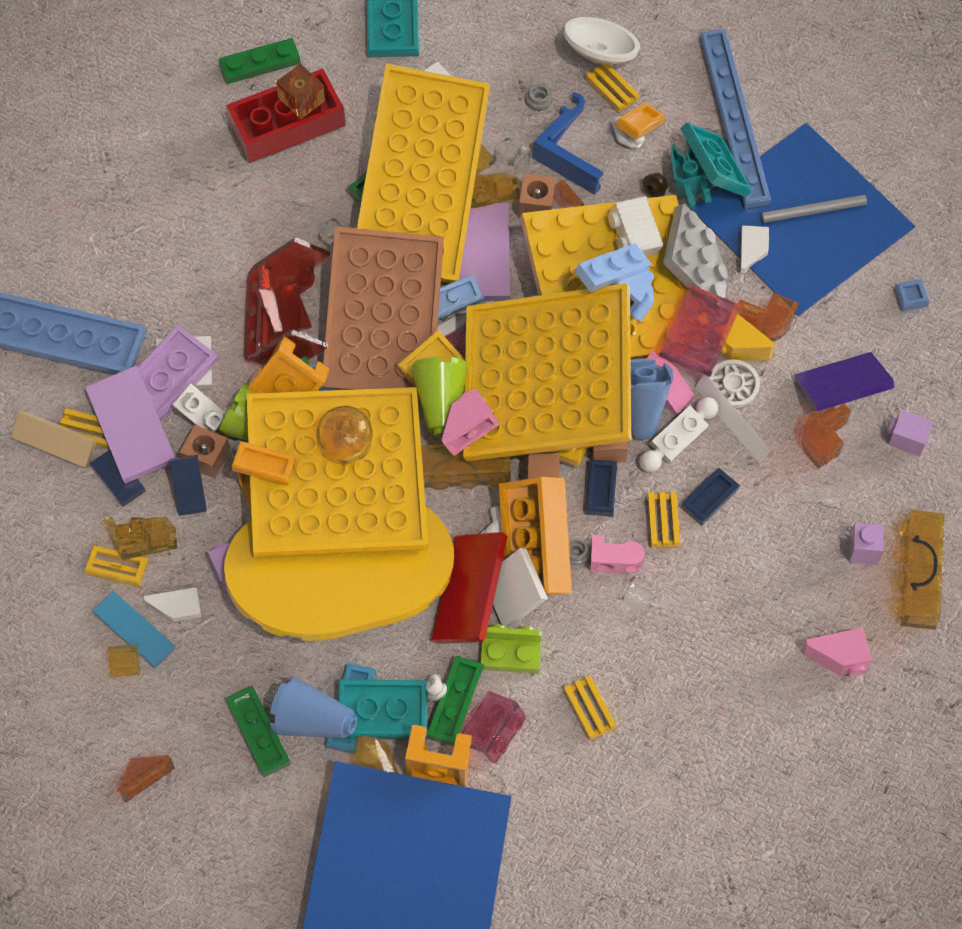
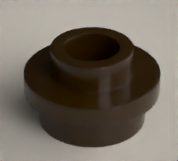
(655, 185)

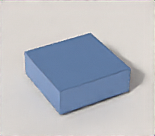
(911, 295)

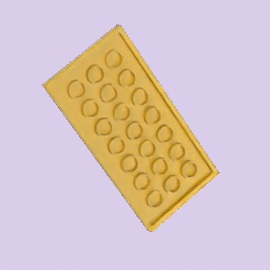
(425, 158)

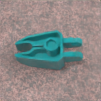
(689, 176)

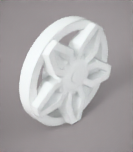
(735, 383)

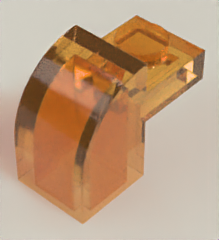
(772, 321)
(819, 435)

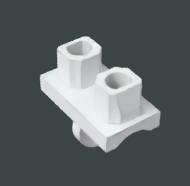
(199, 408)

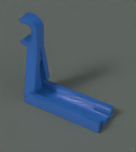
(560, 160)

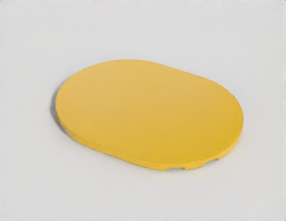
(337, 592)

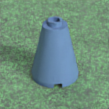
(648, 395)
(309, 712)

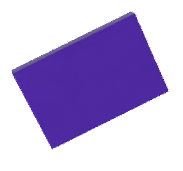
(844, 381)

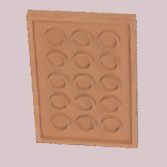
(379, 305)

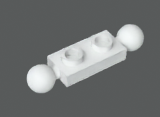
(678, 434)

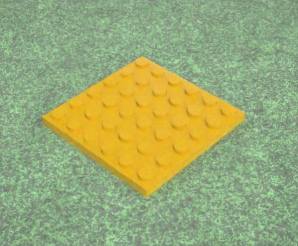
(572, 235)
(551, 371)
(334, 505)

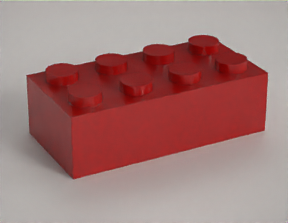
(268, 126)

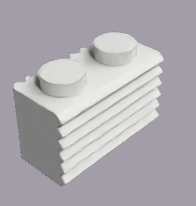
(635, 225)

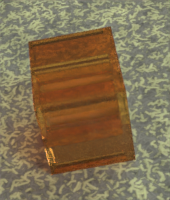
(300, 91)

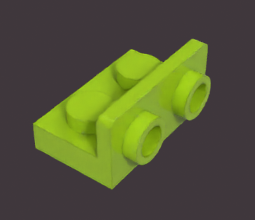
(511, 649)

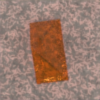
(143, 773)

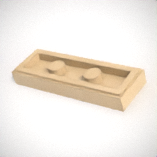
(53, 438)

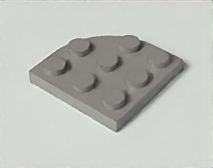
(694, 253)

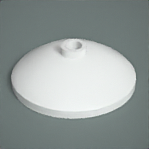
(601, 40)

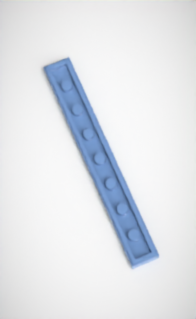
(734, 115)

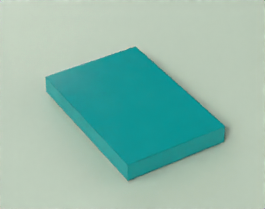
(392, 28)
(716, 159)
(385, 707)

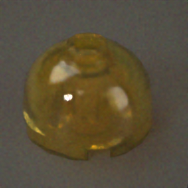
(344, 434)

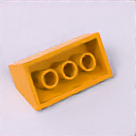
(537, 521)

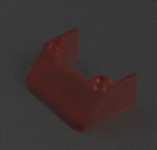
(285, 266)

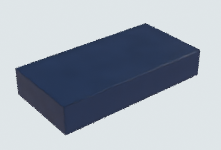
(109, 474)
(188, 485)
(601, 488)
(710, 496)

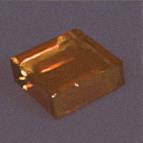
(569, 194)

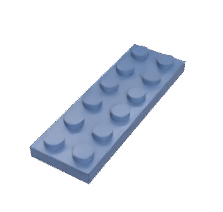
(69, 335)

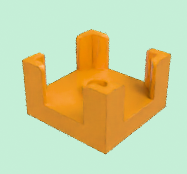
(287, 373)
(437, 766)

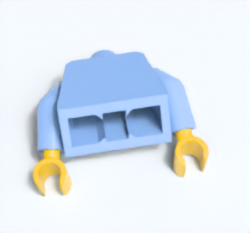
(640, 295)

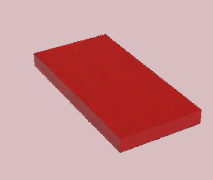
(471, 589)

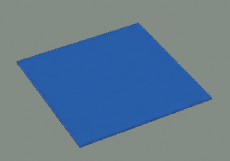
(813, 251)
(406, 853)

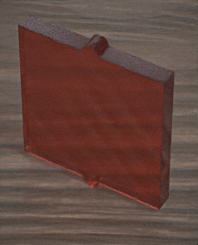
(283, 308)

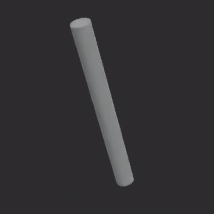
(815, 208)

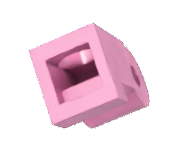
(615, 557)

